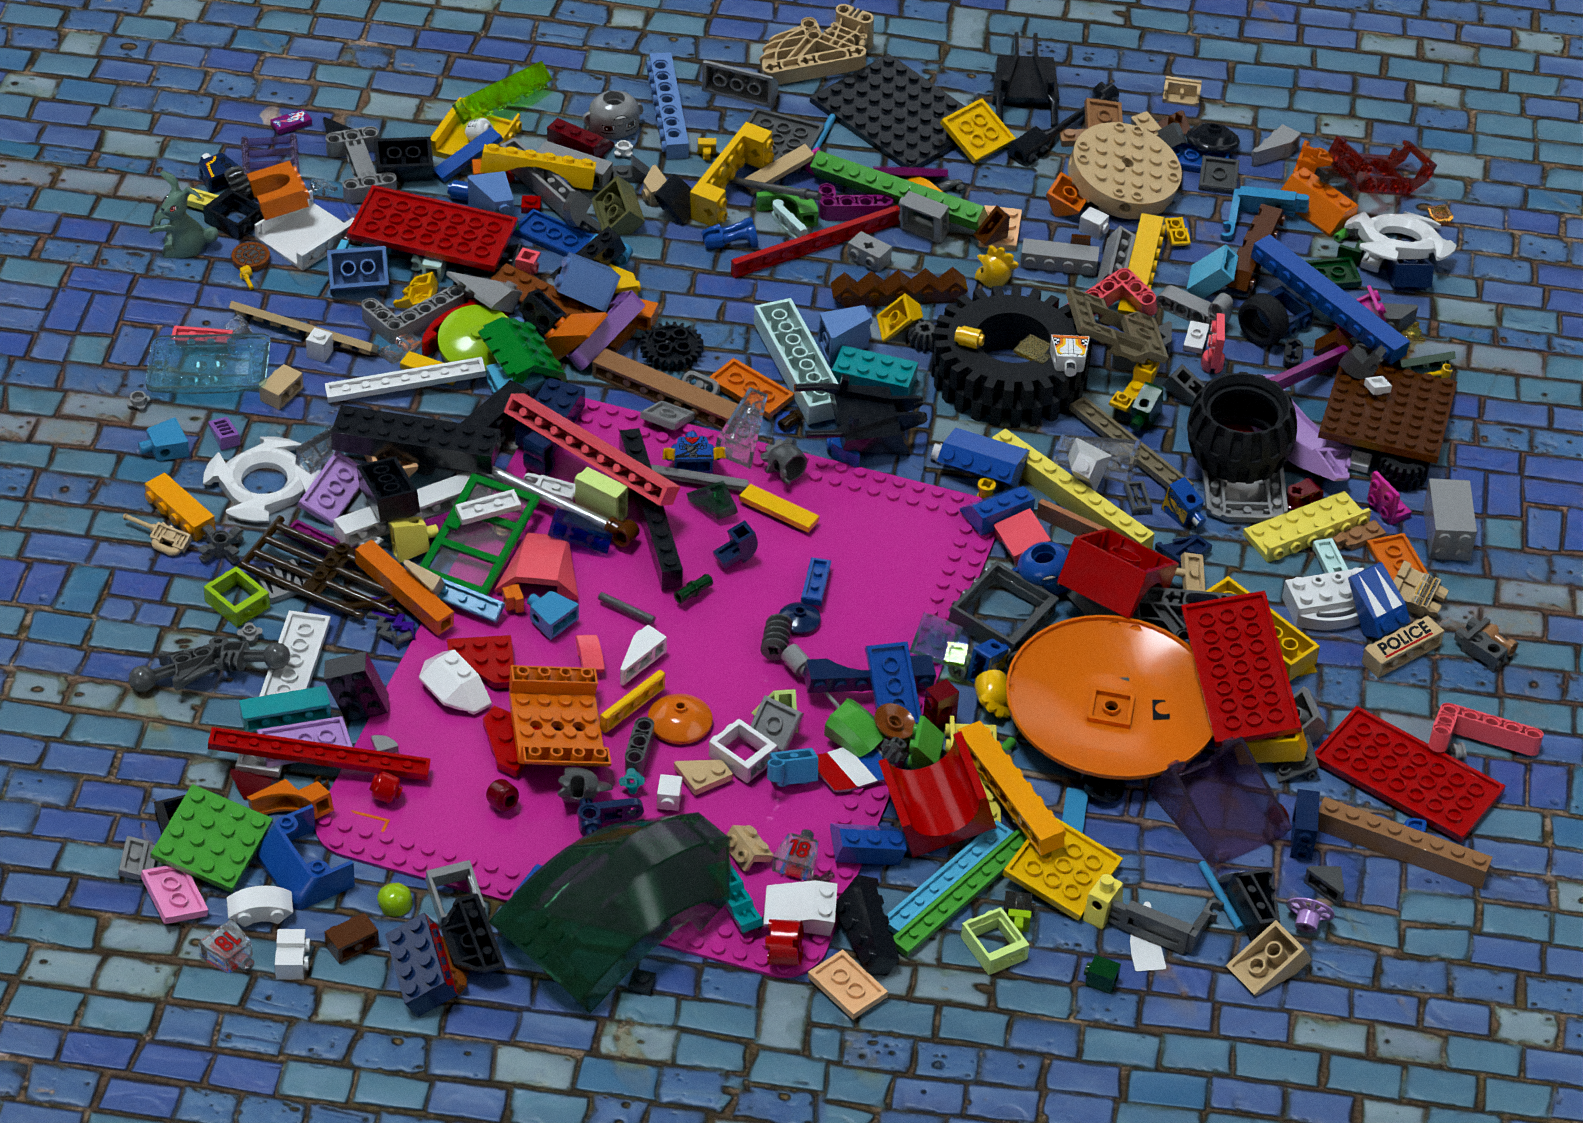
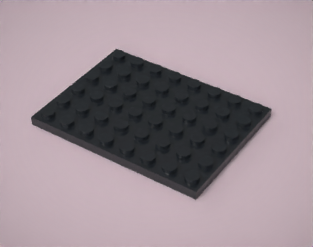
(892, 111)

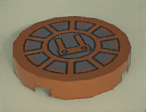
(251, 254)

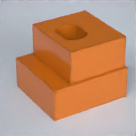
(513, 598)

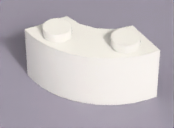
(260, 905)

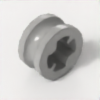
(1458, 751)

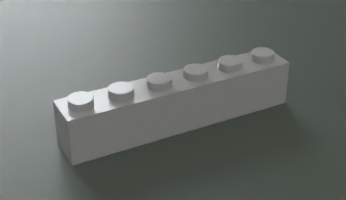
(542, 181)

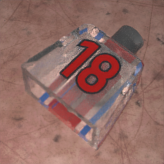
(797, 855)
(227, 948)

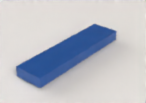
(465, 155)

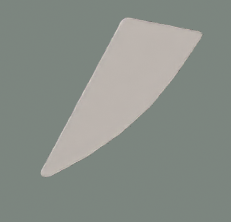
(1145, 953)

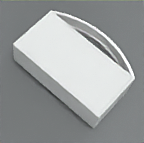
(1321, 600)

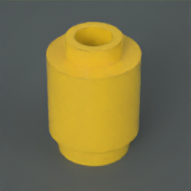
(969, 337)

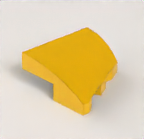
(420, 289)

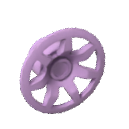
(1308, 916)

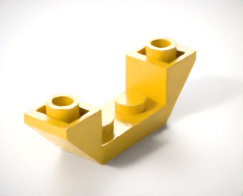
(1141, 373)

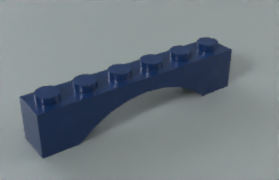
(828, 676)

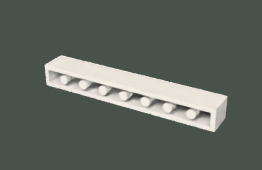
(433, 501)

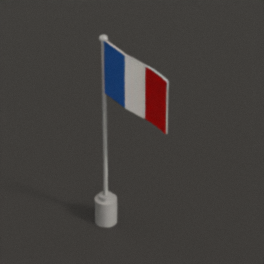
(839, 767)

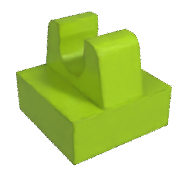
(1020, 918)

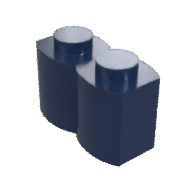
(538, 453)

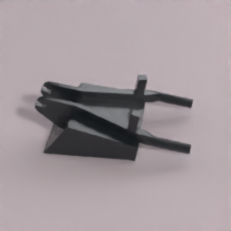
(1025, 81)
(868, 416)

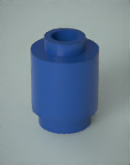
(458, 190)

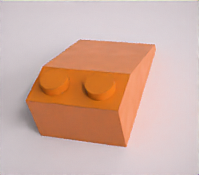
(572, 332)

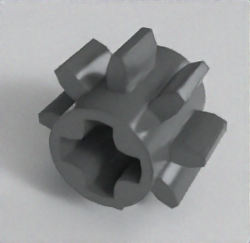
(894, 750)

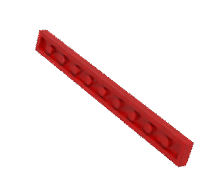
(814, 241)
(318, 753)

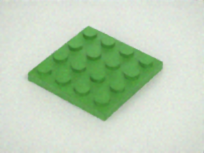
(211, 838)

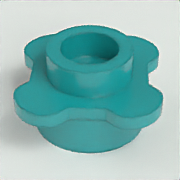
(636, 776)

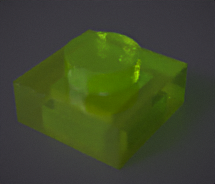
(956, 654)

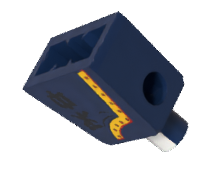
(213, 169)

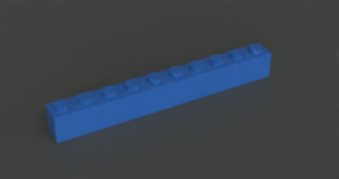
(1329, 298)

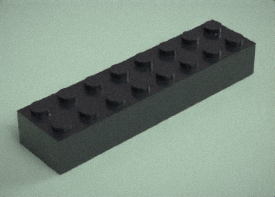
(416, 439)

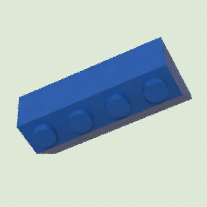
(983, 457)

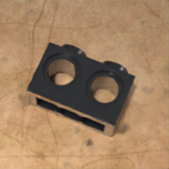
(544, 309)

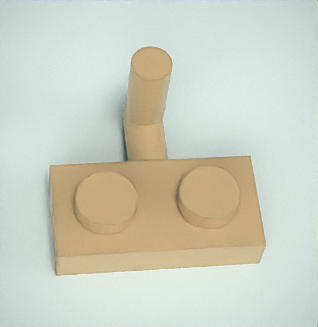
(1192, 572)

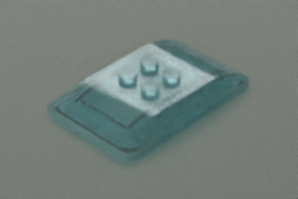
(208, 363)

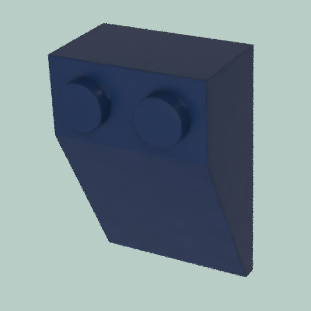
(1410, 273)

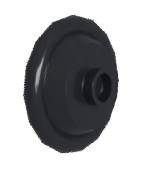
(1212, 138)

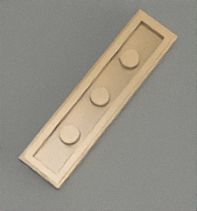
(782, 166)

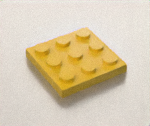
(977, 130)

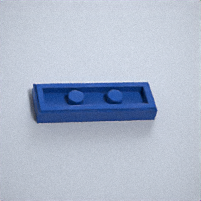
(816, 581)

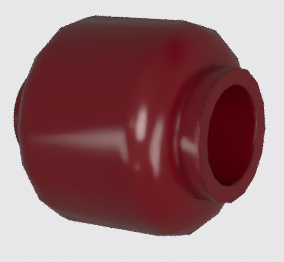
(502, 795)

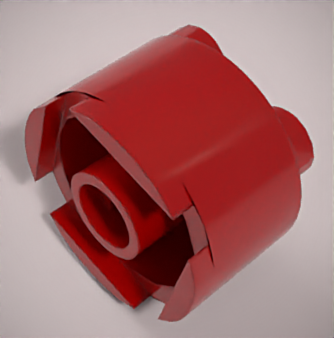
(785, 942)

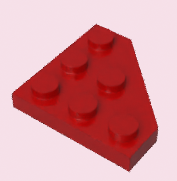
(487, 656)
(502, 741)

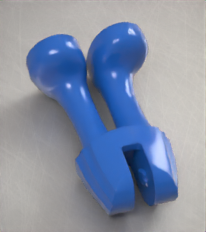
(718, 236)

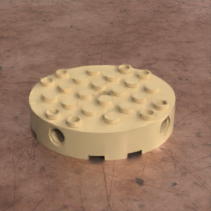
(1124, 170)

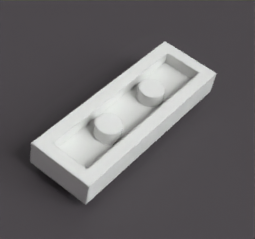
(488, 507)

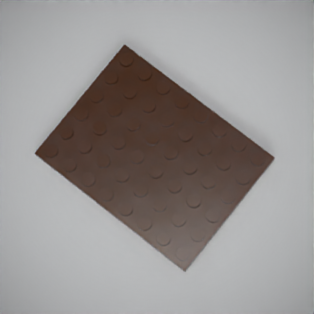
(1400, 423)

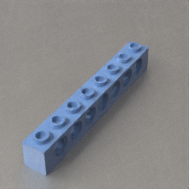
(667, 106)

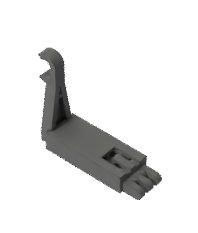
(1161, 927)

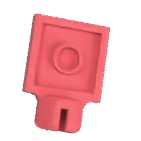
(1214, 357)

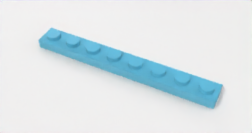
(946, 876)

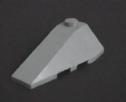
(492, 293)

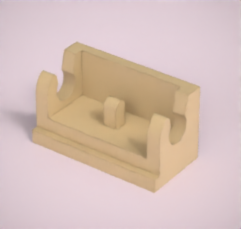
(1182, 91)

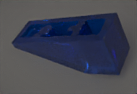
(579, 531)

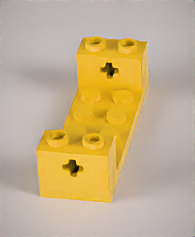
(708, 196)

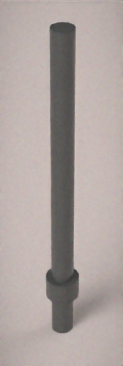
(802, 193)

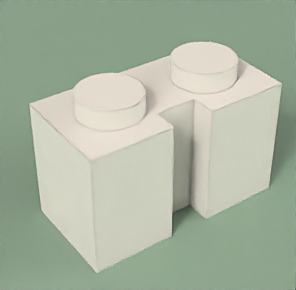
(291, 954)

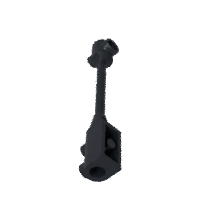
(1037, 141)

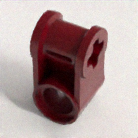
(1303, 494)

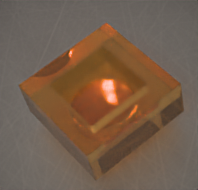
(1440, 213)

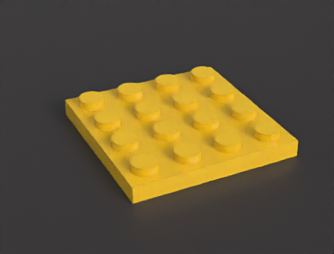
(1064, 874)

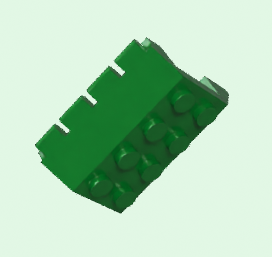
(520, 350)

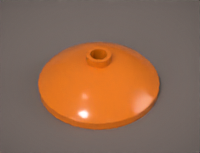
(680, 718)

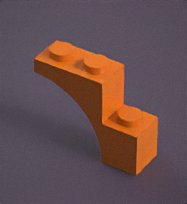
(285, 797)

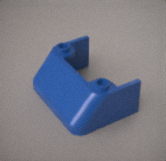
(288, 870)

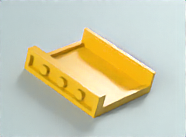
(451, 135)

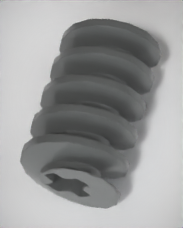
(776, 636)

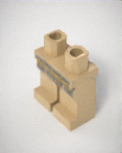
(1418, 590)

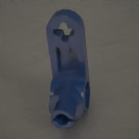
(592, 814)

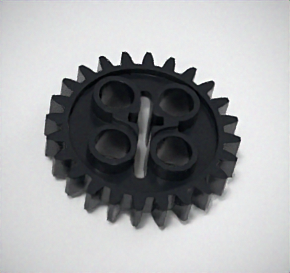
(671, 346)

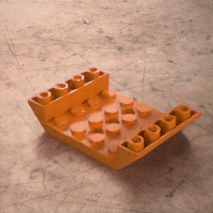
(558, 699)

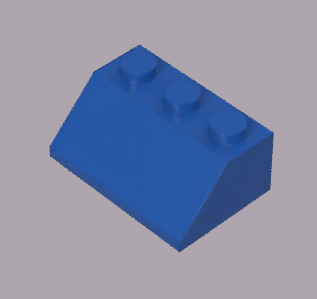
(997, 507)
(868, 844)

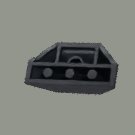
(471, 937)

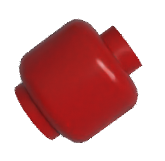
(385, 787)

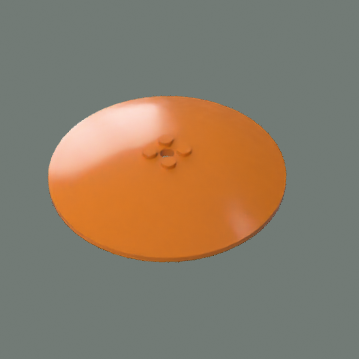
(1075, 671)

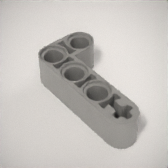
(1193, 307)

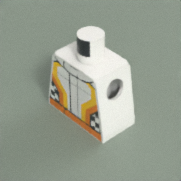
(1069, 353)

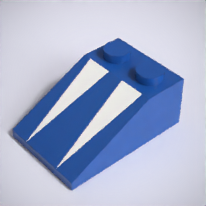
(1378, 601)

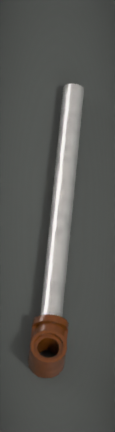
(622, 532)

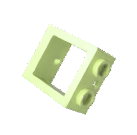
(1003, 957)

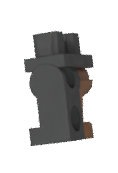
(1485, 643)

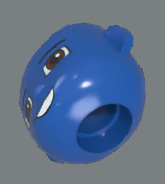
(1042, 565)

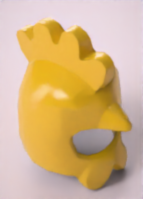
(996, 267)
(991, 692)

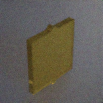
(1033, 349)

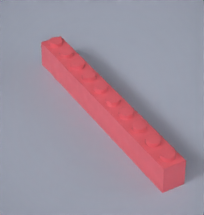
(592, 449)

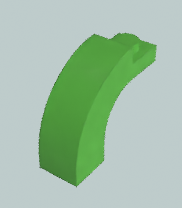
(804, 210)

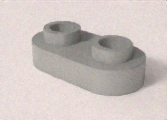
(702, 381)

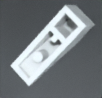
(644, 650)

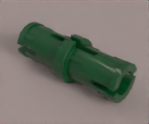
(693, 588)

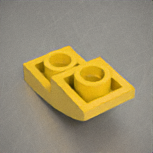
(1176, 231)

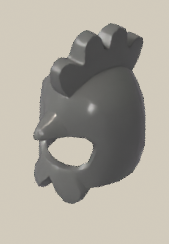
(785, 459)
(580, 784)

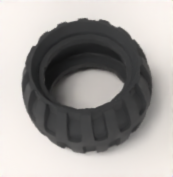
(1247, 401)

